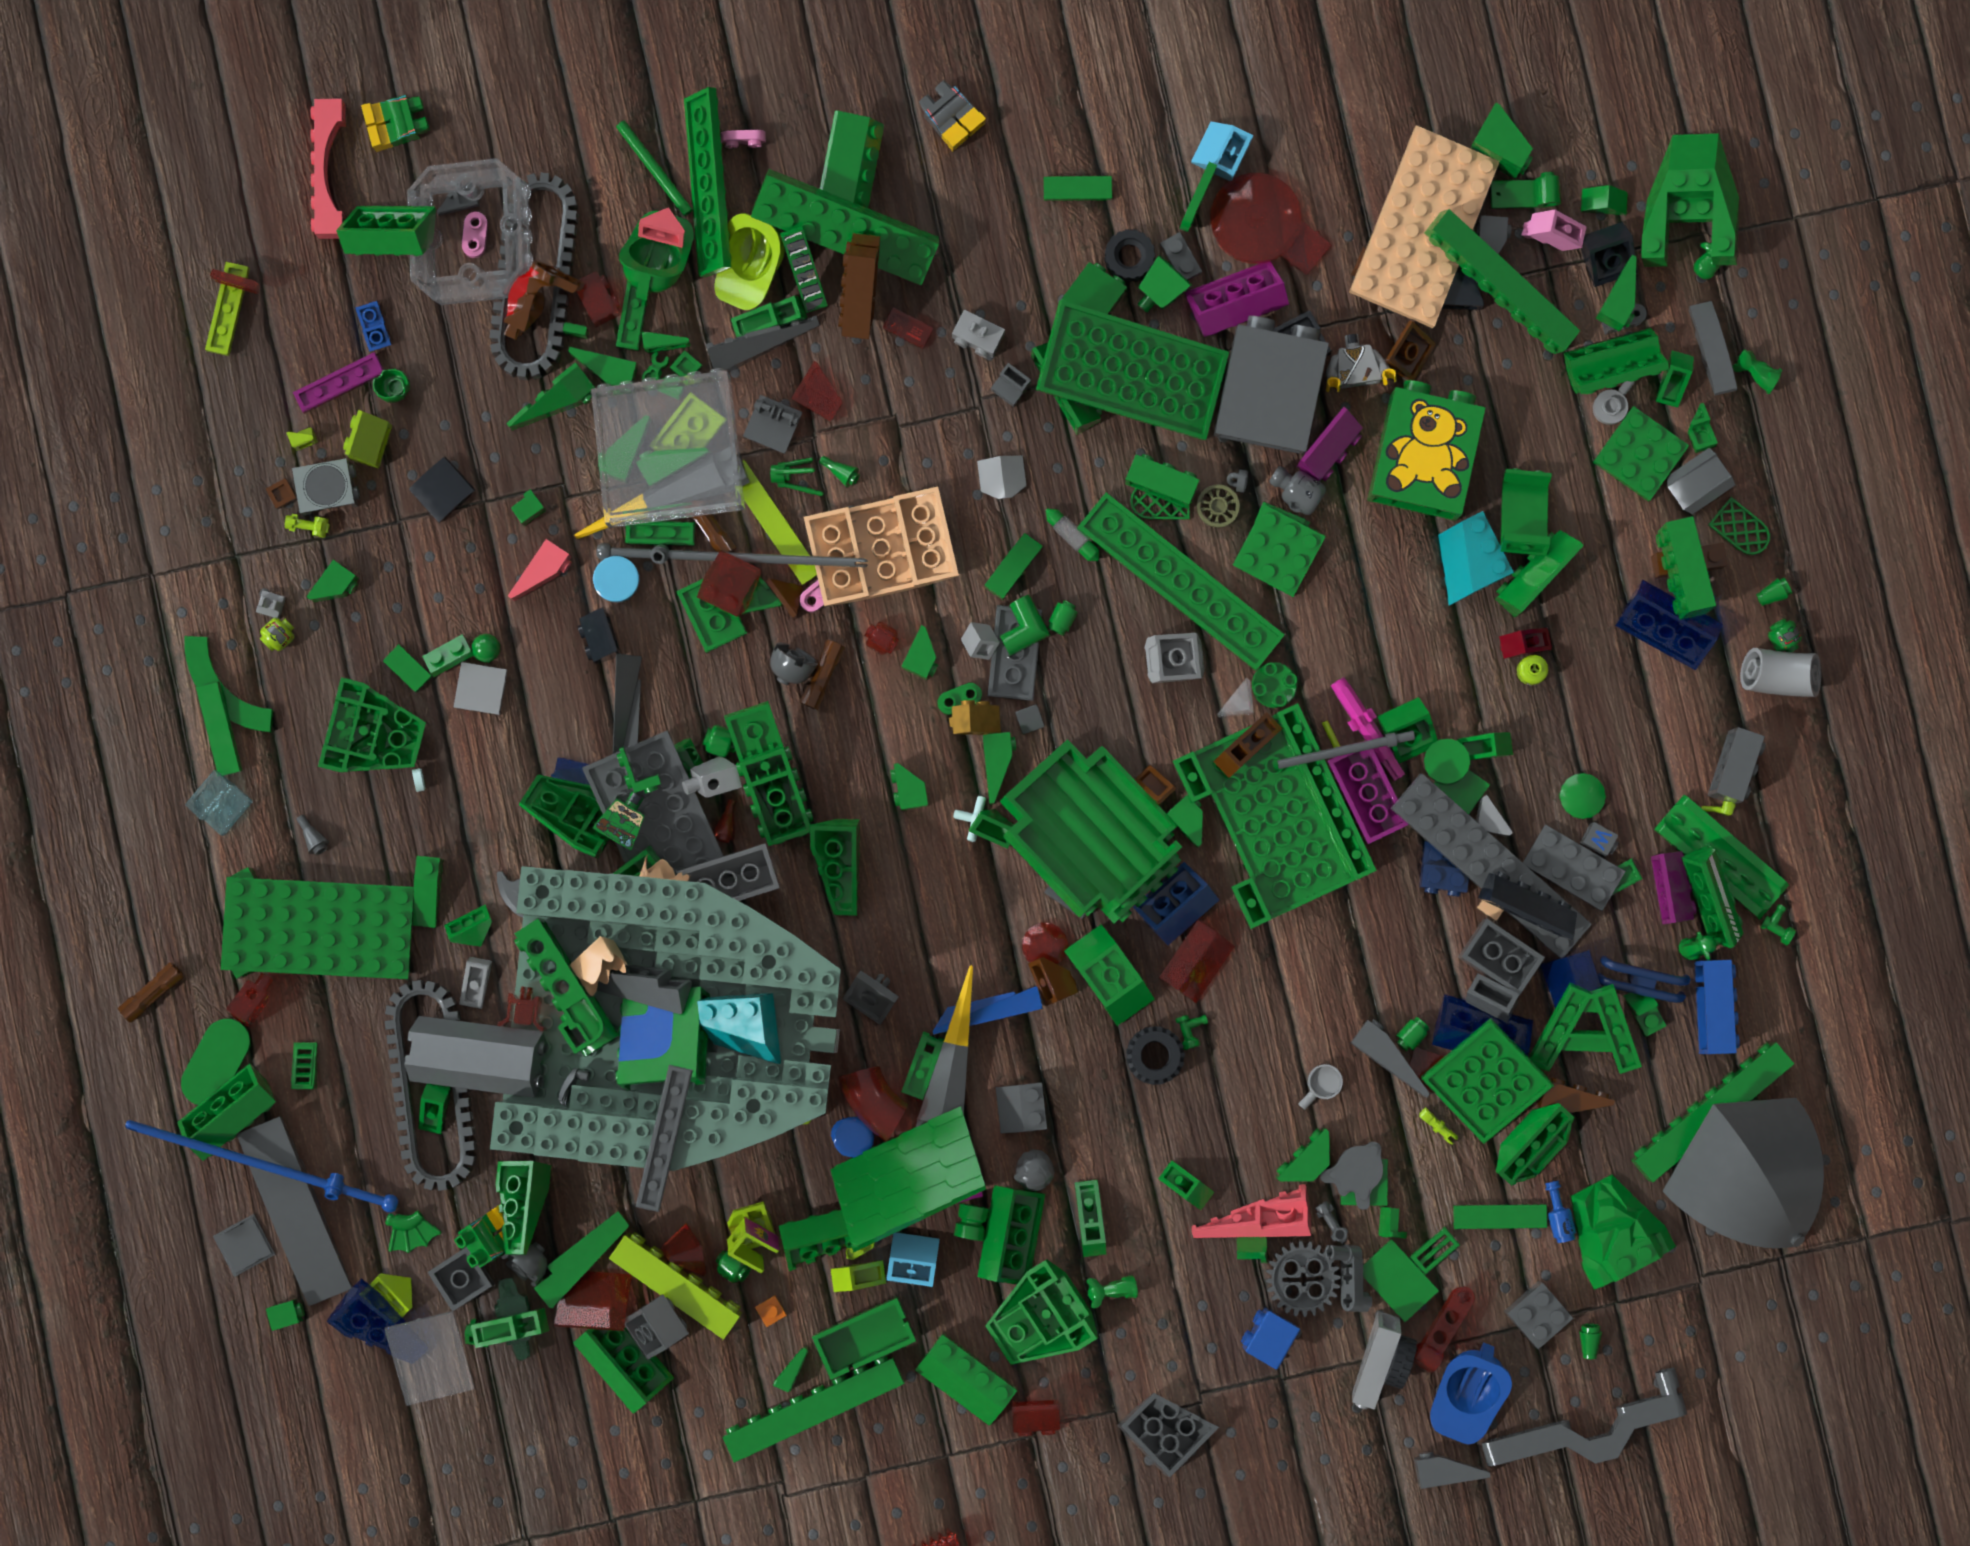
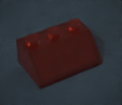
(1196, 961)

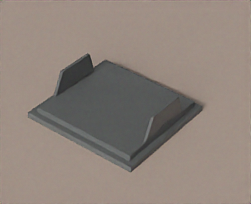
(244, 1245)

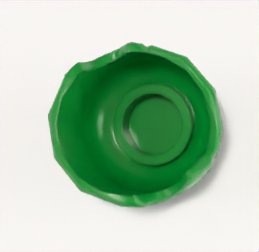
(391, 385)

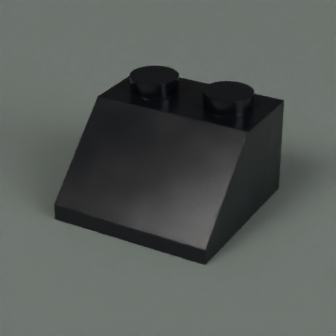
(1607, 253)
(599, 636)

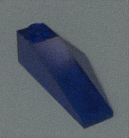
(364, 1315)

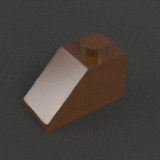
(1052, 980)

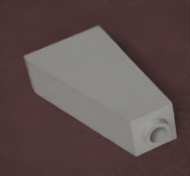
(1376, 1360)

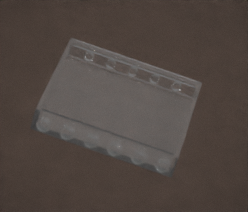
(667, 448)

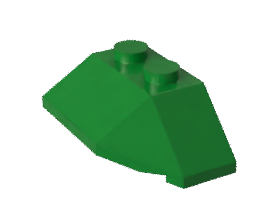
(1534, 1143)

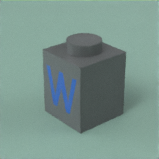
(1599, 839)

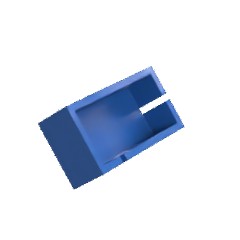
(1716, 1007)

